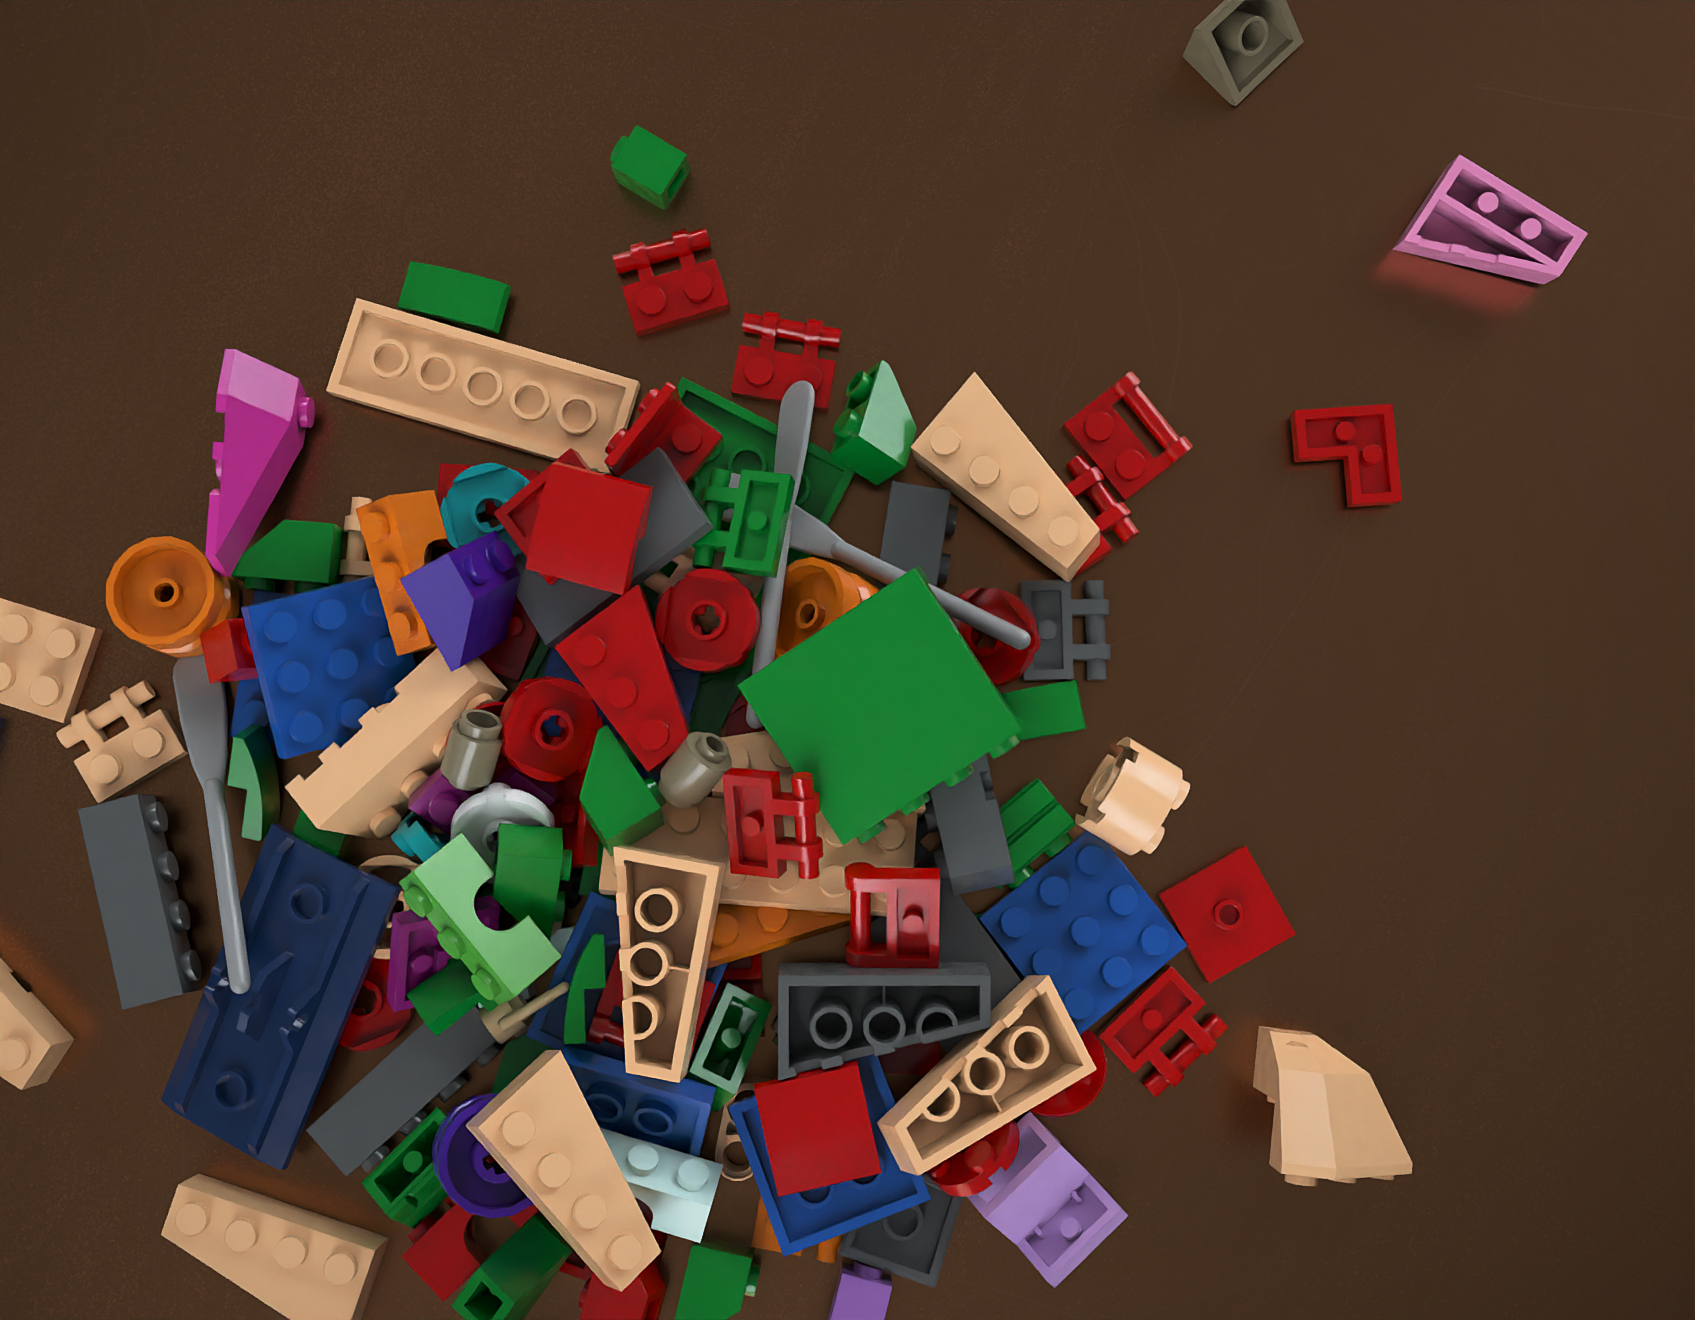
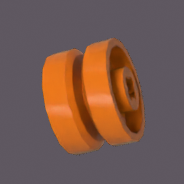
(168, 595)
(814, 597)

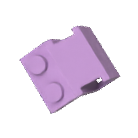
(1048, 1204)

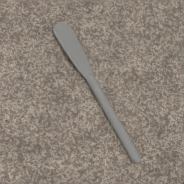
(790, 455)
(817, 539)
(205, 730)

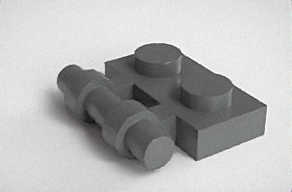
(1053, 614)

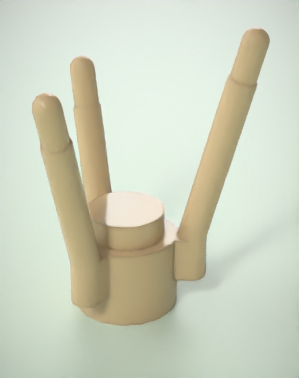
(516, 1015)

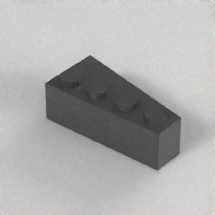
(970, 832)
(852, 1012)

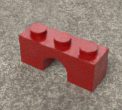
(448, 1250)

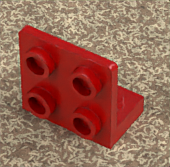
(666, 425)

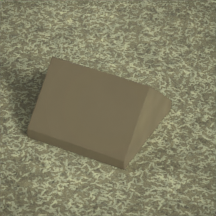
(1242, 45)

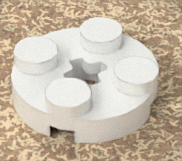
(496, 804)

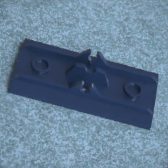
(263, 1053)

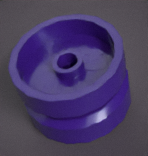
(464, 1174)

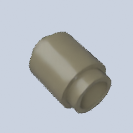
(472, 750)
(694, 769)

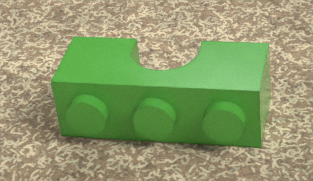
(445, 893)

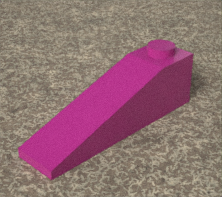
(262, 439)

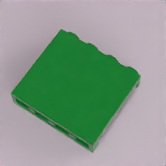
(882, 707)

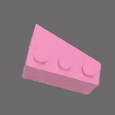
(1490, 227)

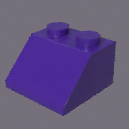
(466, 598)

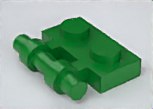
(756, 525)

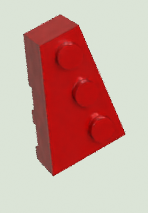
(629, 677)

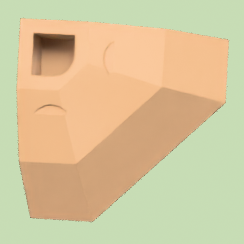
(1324, 1112)

